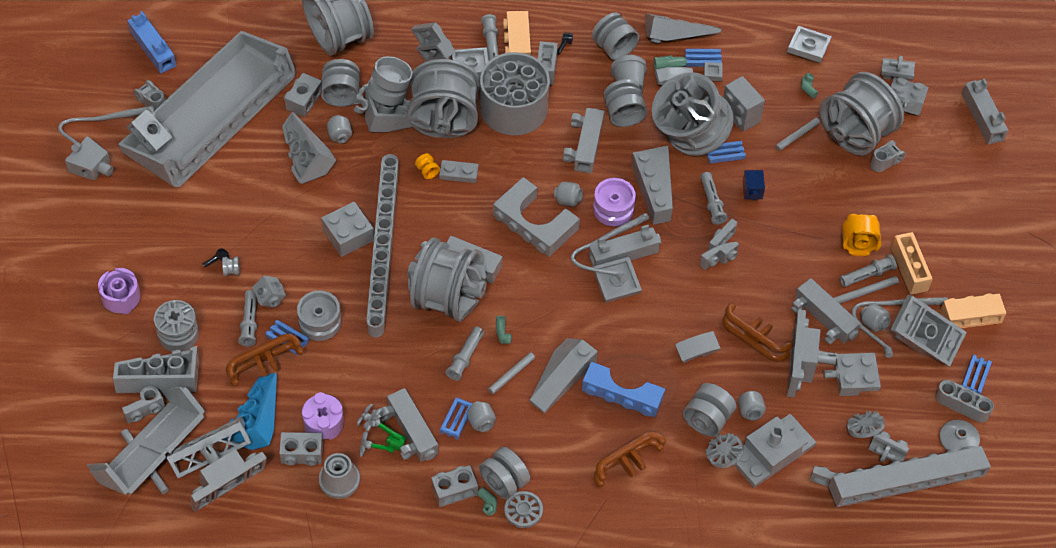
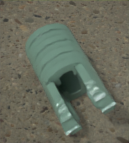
(668, 61)

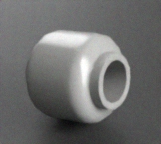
(339, 129)
(568, 194)
(875, 317)
(751, 405)
(481, 416)

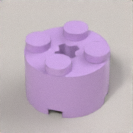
(119, 290)
(323, 415)

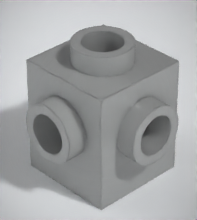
(269, 291)

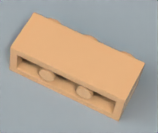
(517, 32)
(911, 263)
(974, 310)

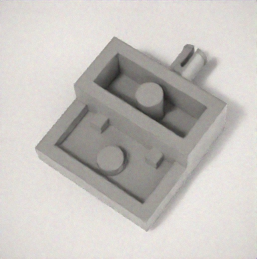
(432, 42)
(910, 94)
(855, 373)

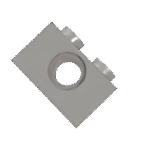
(303, 94)
(154, 141)

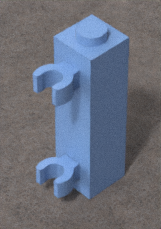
(151, 42)

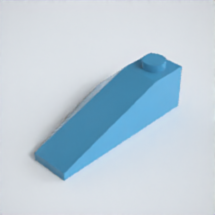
(258, 413)

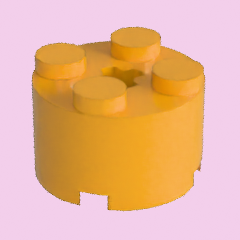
(861, 234)

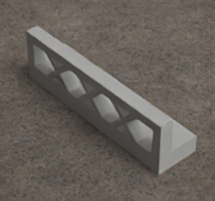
(208, 439)

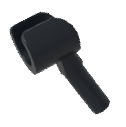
(567, 38)
(220, 253)

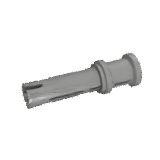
(490, 33)
(714, 204)
(876, 268)
(248, 325)
(461, 360)

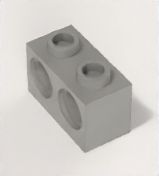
(548, 56)
(301, 443)
(456, 491)

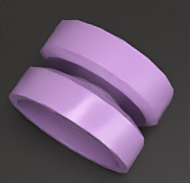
(614, 202)

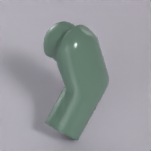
(806, 85)
(500, 330)
(490, 501)

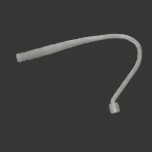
(127, 113)
(620, 275)
(888, 350)

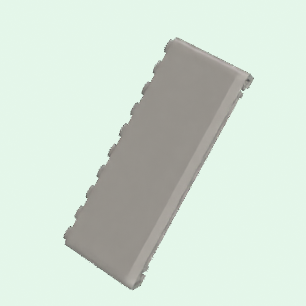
(214, 106)

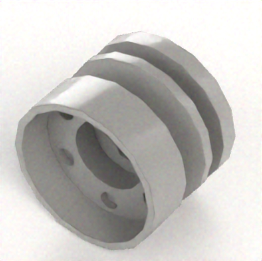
(615, 35)
(340, 82)
(625, 102)
(176, 325)

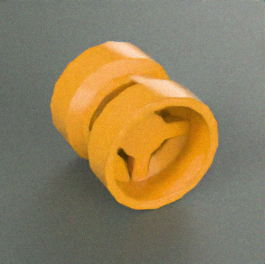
(427, 166)

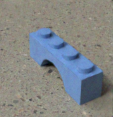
(644, 399)

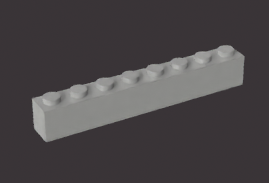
(908, 476)

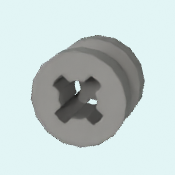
(231, 266)

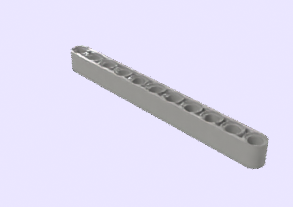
(386, 204)

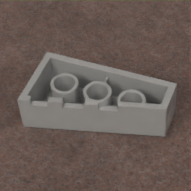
(653, 178)
(161, 372)

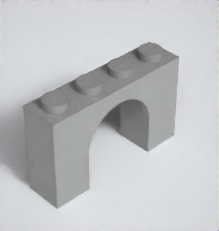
(544, 237)

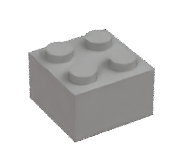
(745, 103)
(347, 229)

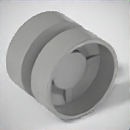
(389, 81)
(709, 409)

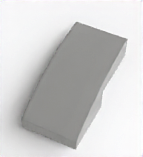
(664, 74)
(720, 253)
(697, 346)

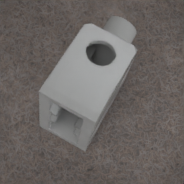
(89, 160)

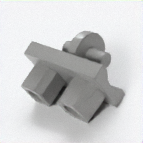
(897, 68)
(887, 448)

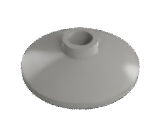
(953, 441)

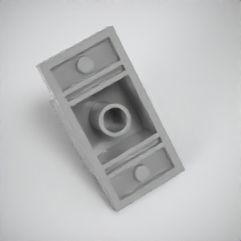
(927, 331)
(805, 354)
(773, 449)
(224, 475)

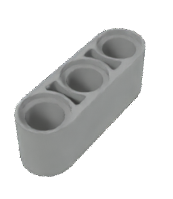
(973, 403)

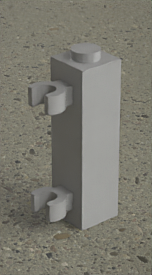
(985, 112)
(588, 141)
(632, 245)
(827, 311)
(412, 424)

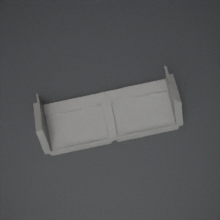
(152, 443)

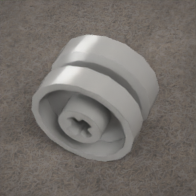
(319, 315)
(504, 472)

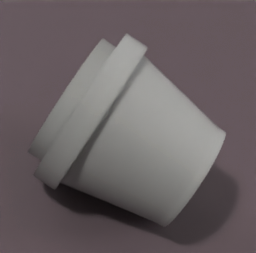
(629, 67)
(339, 483)

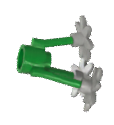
(393, 439)

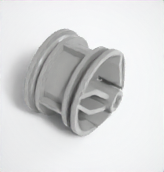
(444, 98)
(680, 106)
(862, 113)
(446, 279)

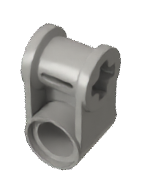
(149, 95)
(886, 157)

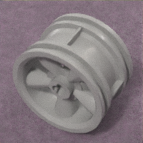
(338, 22)

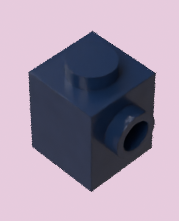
(753, 184)

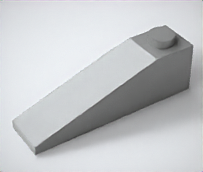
(667, 29)
(386, 118)
(307, 151)
(563, 370)

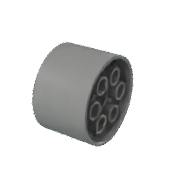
(519, 115)

